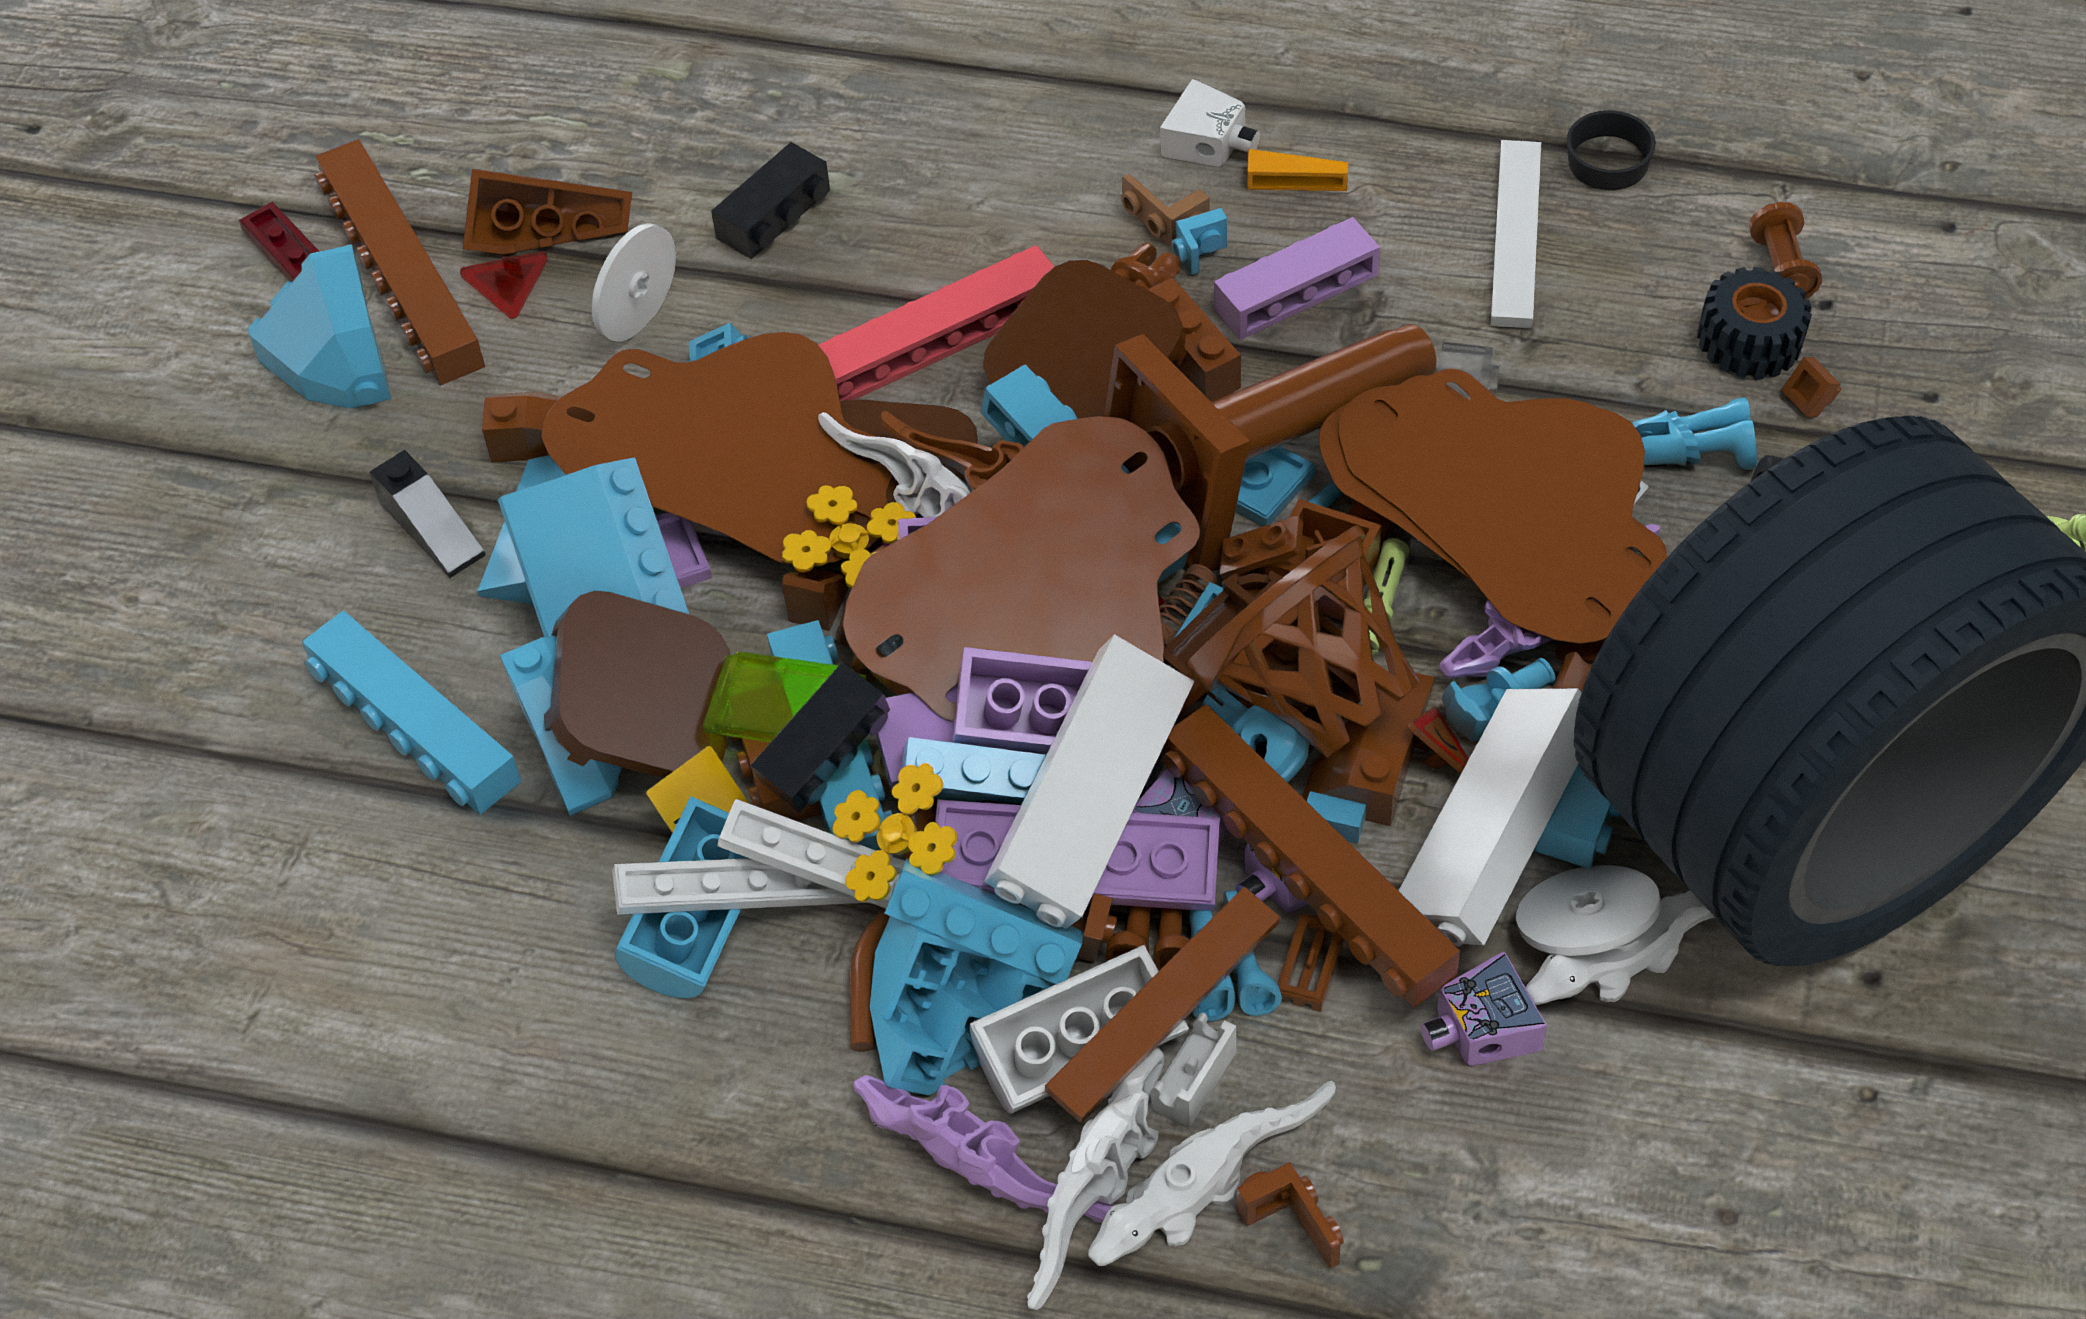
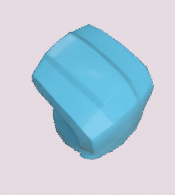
(1474, 705)
(1285, 745)

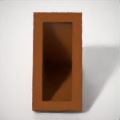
(814, 596)

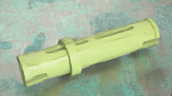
(1390, 561)

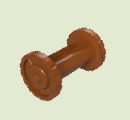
(1777, 229)

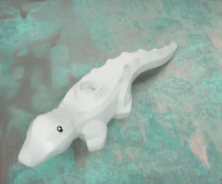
(923, 481)
(1611, 970)
(1097, 1168)
(1196, 1173)

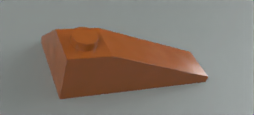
(529, 212)
(515, 424)
(1376, 757)

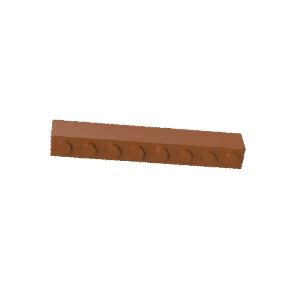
(399, 263)
(1311, 857)

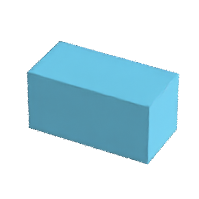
(1342, 814)

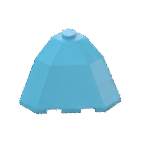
(323, 335)
(531, 679)
(926, 999)

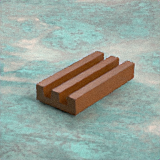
(1301, 993)

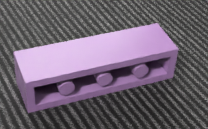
(1296, 278)

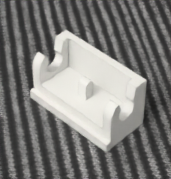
(1194, 1071)

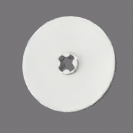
(633, 282)
(1588, 910)

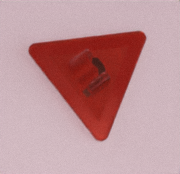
(506, 280)

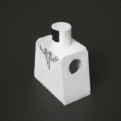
(1206, 127)

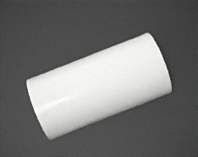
(1042, 1033)

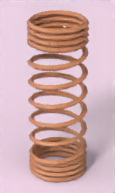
(1191, 586)

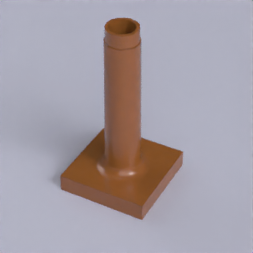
(1214, 439)

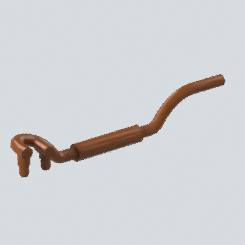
(864, 953)

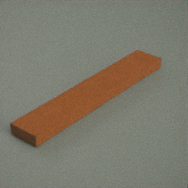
(1162, 1005)

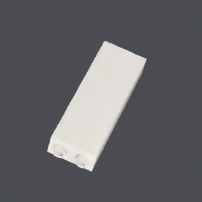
(1089, 783)
(1495, 814)

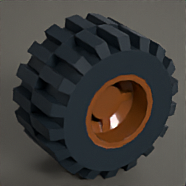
(1754, 322)

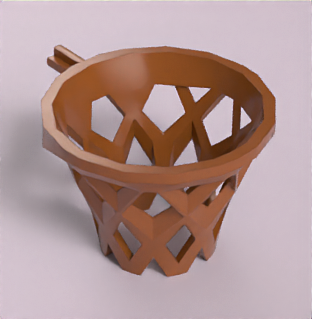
(1239, 647)

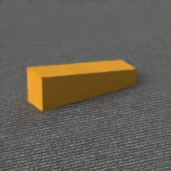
(1294, 172)

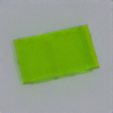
(762, 694)

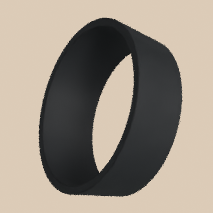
(1610, 124)

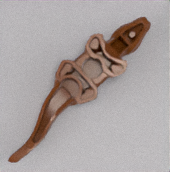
(971, 459)

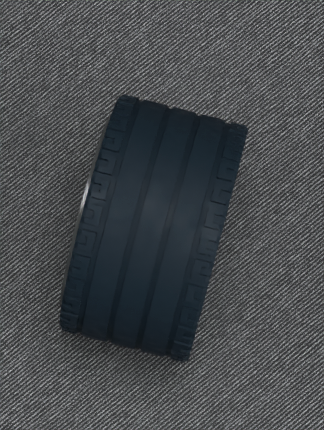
(1844, 689)

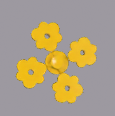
(846, 539)
(895, 834)

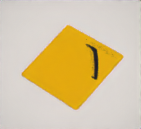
(699, 777)

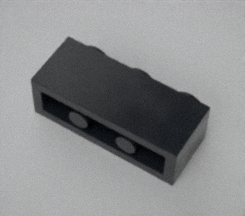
(771, 200)
(821, 738)

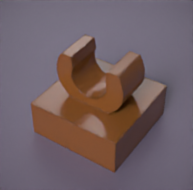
(1811, 387)

